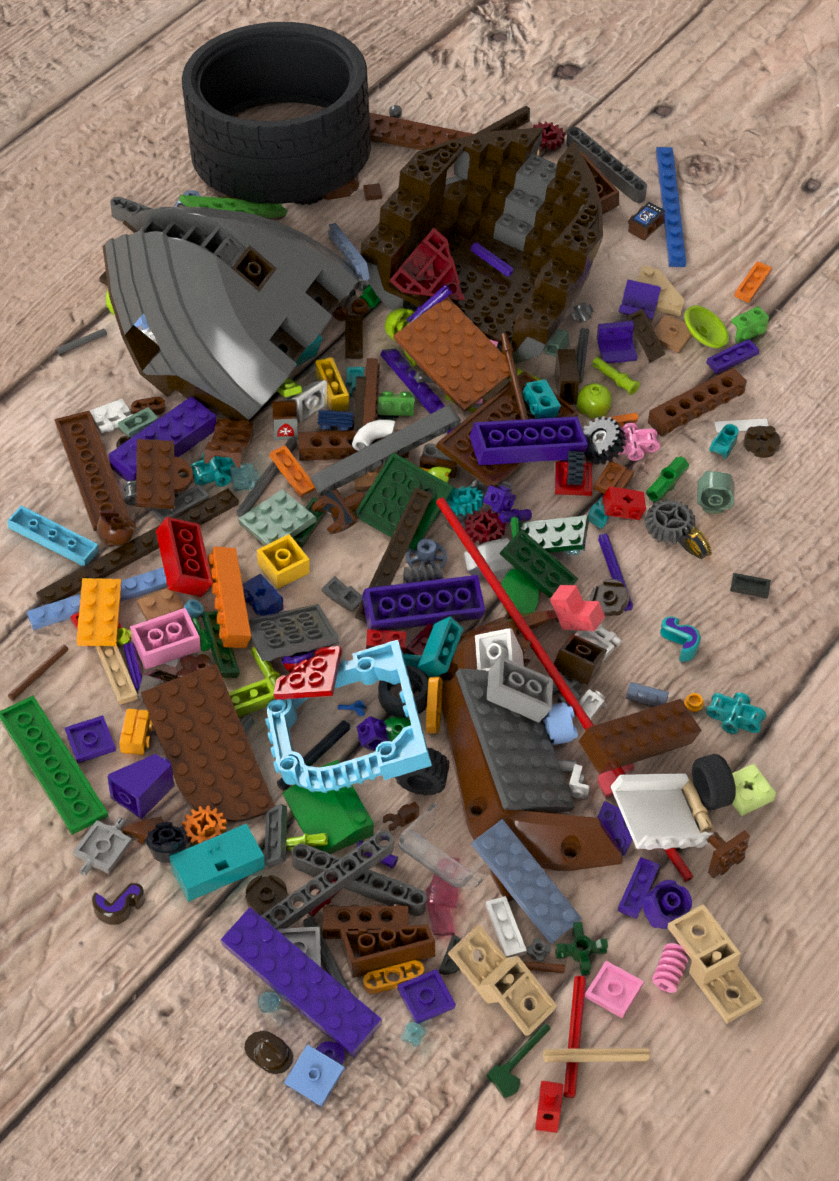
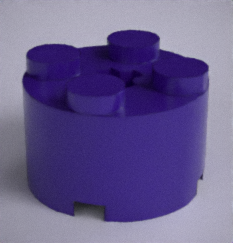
(666, 903)

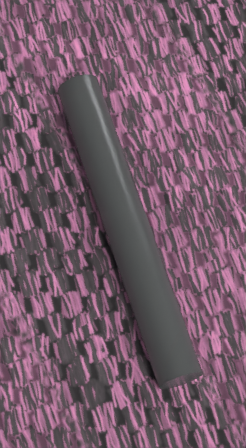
(69, 346)

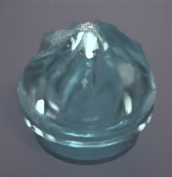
(268, 1002)

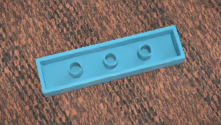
(53, 536)

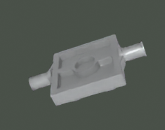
(102, 846)

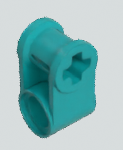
(725, 440)

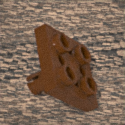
(727, 852)

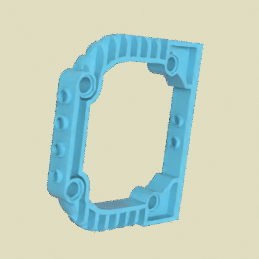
(401, 756)

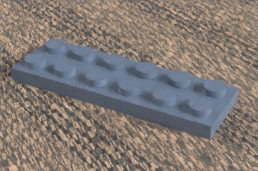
(526, 881)

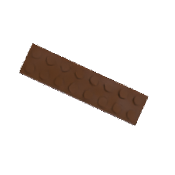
(371, 390)

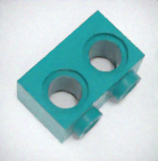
(541, 399)

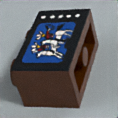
(646, 221)

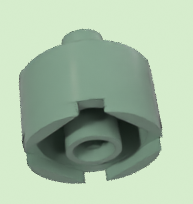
(715, 492)

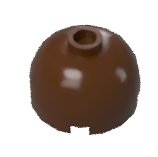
(115, 530)

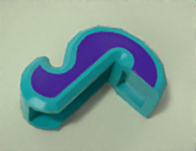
(684, 635)

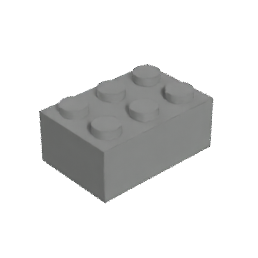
(519, 689)

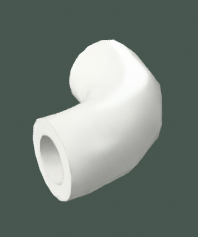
(371, 432)

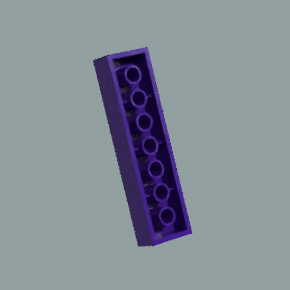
(301, 982)

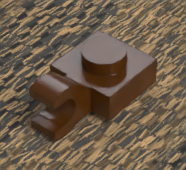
(404, 816)

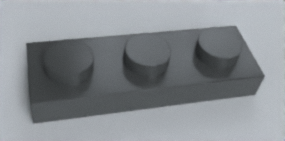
(182, 503)
(275, 835)

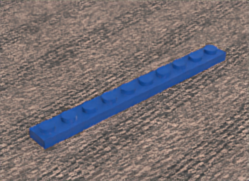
(670, 204)

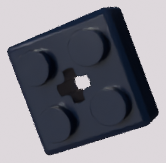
(335, 418)

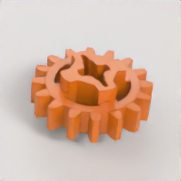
(198, 821)

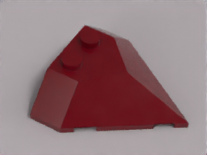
(429, 269)

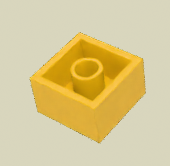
(283, 561)

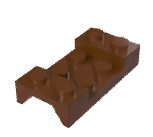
(230, 440)

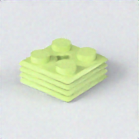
(751, 790)

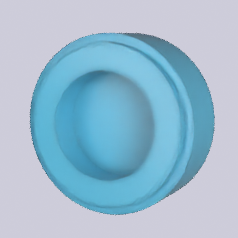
(194, 608)

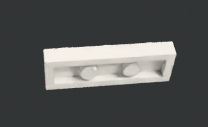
(505, 927)

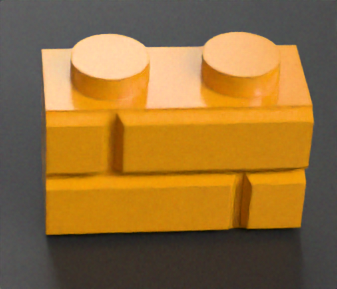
(135, 732)

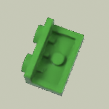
(750, 324)
(396, 404)

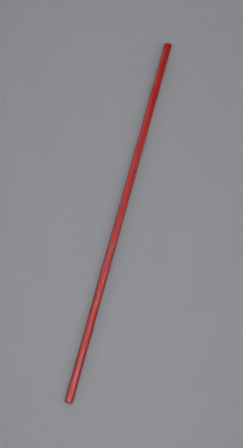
(538, 649)

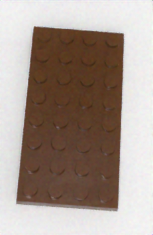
(499, 408)

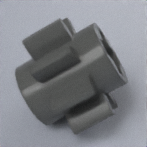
(582, 312)

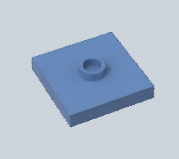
(314, 1075)

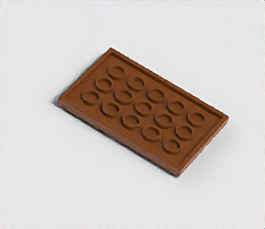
(454, 353)

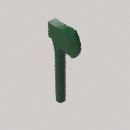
(500, 1075)

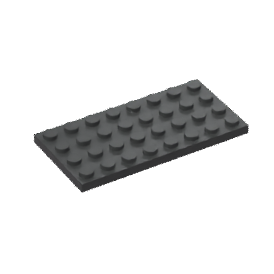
(515, 751)

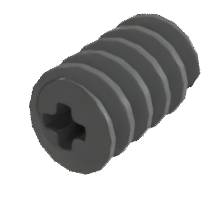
(422, 574)

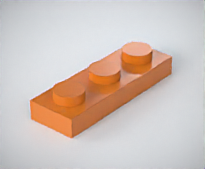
(753, 282)
(292, 471)

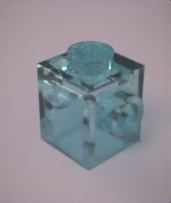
(243, 477)

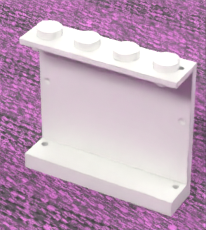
(657, 811)

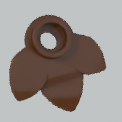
(191, 664)

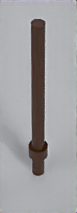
(508, 352)

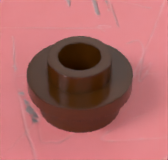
(359, 306)

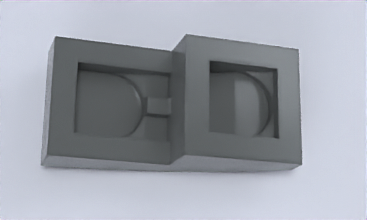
(341, 594)

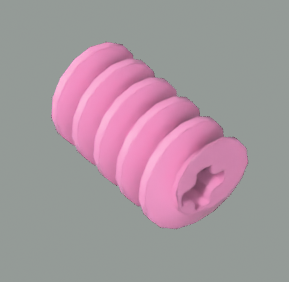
(670, 968)

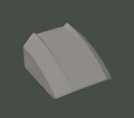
(490, 552)

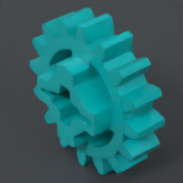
(465, 500)

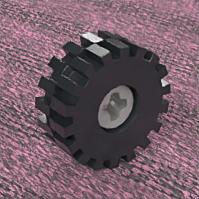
(612, 442)

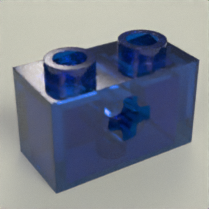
(262, 596)

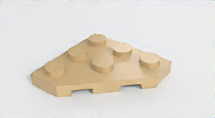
(669, 299)

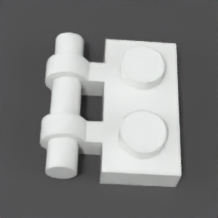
(108, 415)
(606, 642)

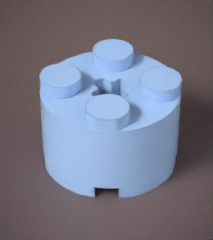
(559, 724)

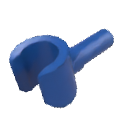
(358, 707)

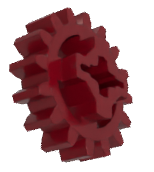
(551, 136)
(484, 526)

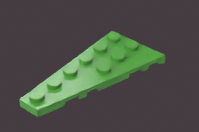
(261, 209)

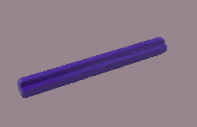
(612, 564)

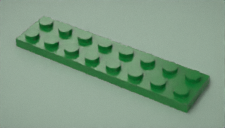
(52, 765)

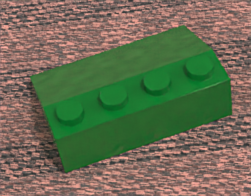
(334, 813)

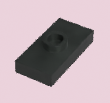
(750, 585)

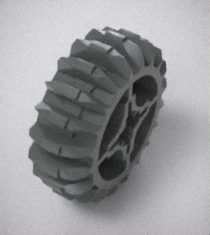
(669, 521)

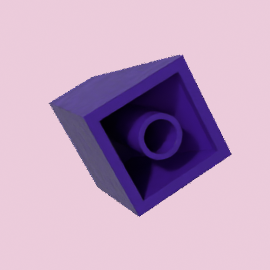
(141, 784)

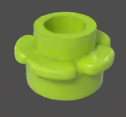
(123, 636)

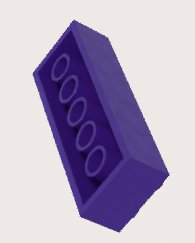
(184, 425)
(527, 440)
(423, 603)

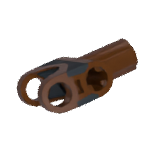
(340, 509)

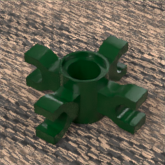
(582, 956)

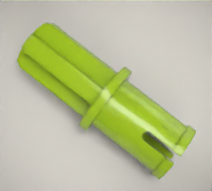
(310, 840)

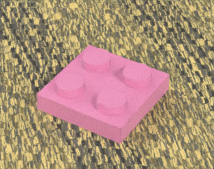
(614, 989)

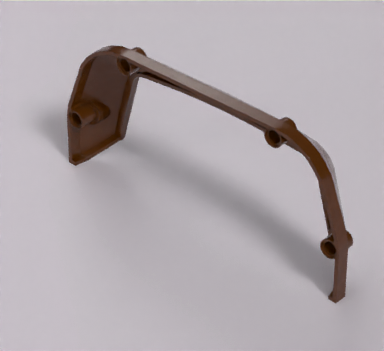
(544, 835)

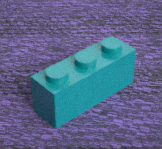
(440, 647)

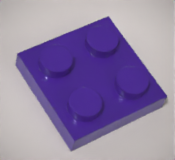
(90, 739)
(426, 996)

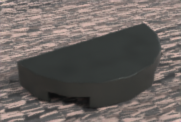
(448, 965)

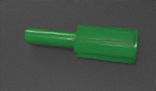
(204, 642)

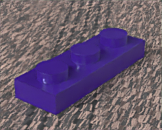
(732, 356)
(638, 887)

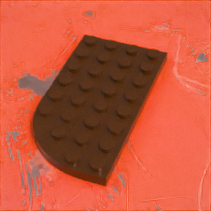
(207, 745)

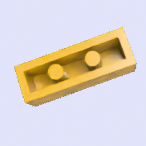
(336, 391)

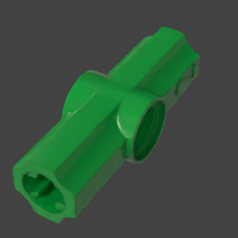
(667, 479)

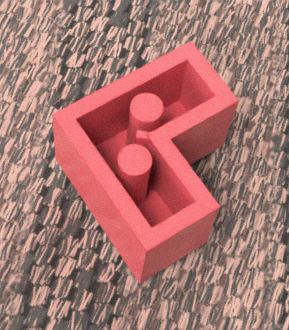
(574, 612)

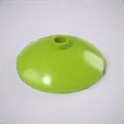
(706, 327)

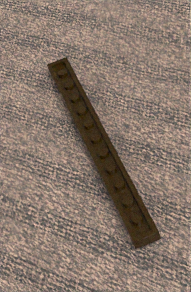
(133, 550)

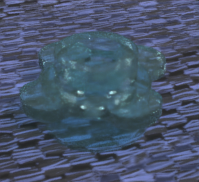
(413, 1028)

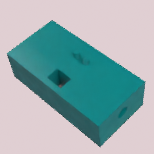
(217, 862)

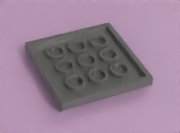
(291, 632)

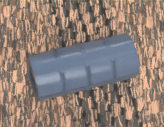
(646, 694)

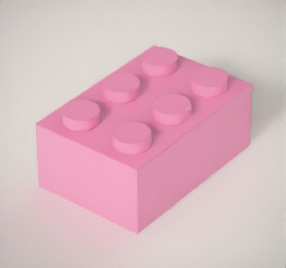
(165, 638)

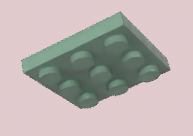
(277, 518)

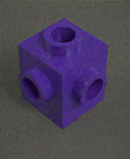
(499, 498)
(372, 733)

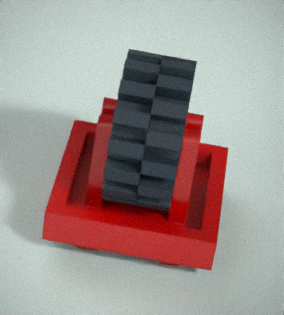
(573, 476)

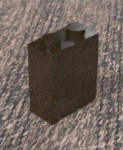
(567, 375)

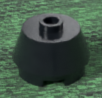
(166, 841)

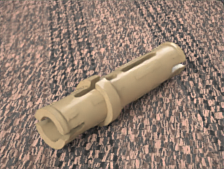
(700, 812)

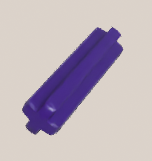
(492, 259)
(133, 665)

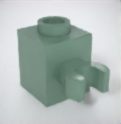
(559, 341)

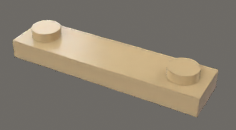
(117, 673)

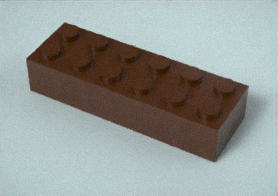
(639, 736)

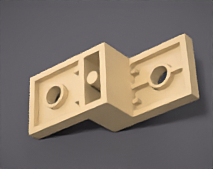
(715, 963)
(502, 980)

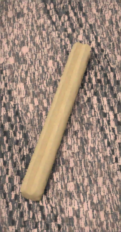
(596, 1055)

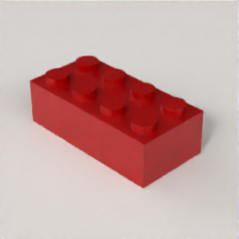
(184, 557)

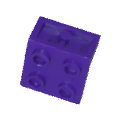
(638, 297)
(616, 342)
(615, 824)

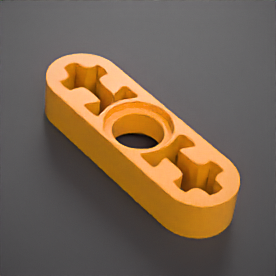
(434, 704)
(398, 969)

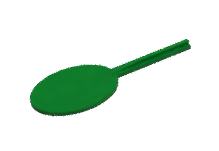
(518, 587)

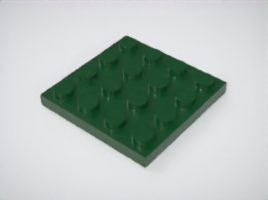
(391, 493)

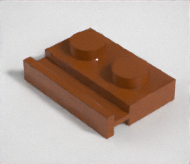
(614, 476)

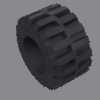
(429, 779)

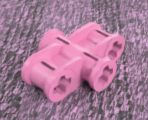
(639, 441)

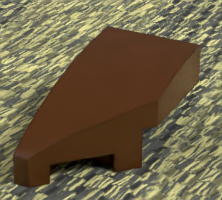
(141, 828)

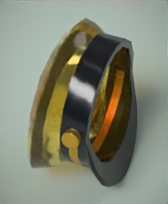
(696, 543)

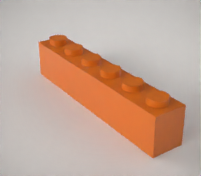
(229, 597)

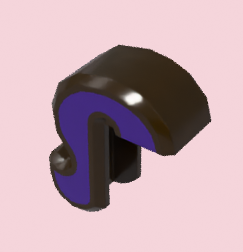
(120, 908)

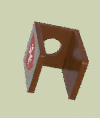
(284, 420)

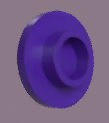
(332, 1050)

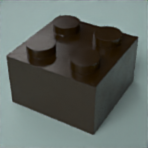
(579, 659)

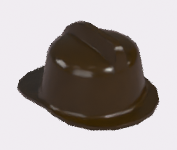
(268, 1052)

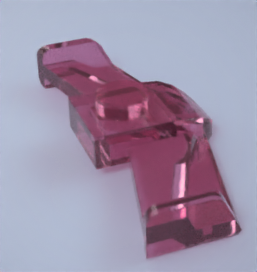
(439, 899)

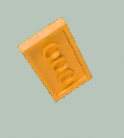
(99, 612)

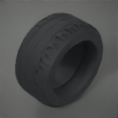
(394, 705)
(713, 781)

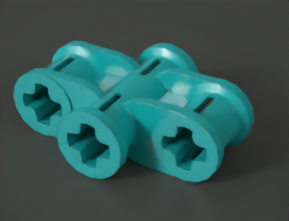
(215, 470)
(736, 713)

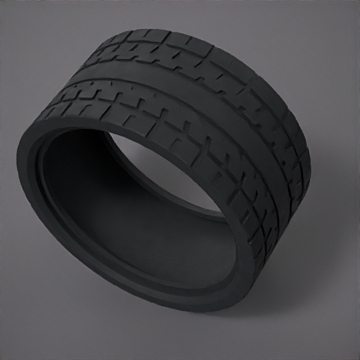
(285, 157)

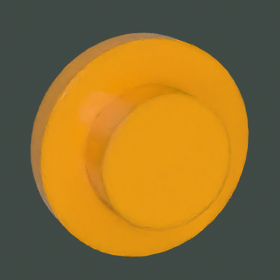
(694, 702)

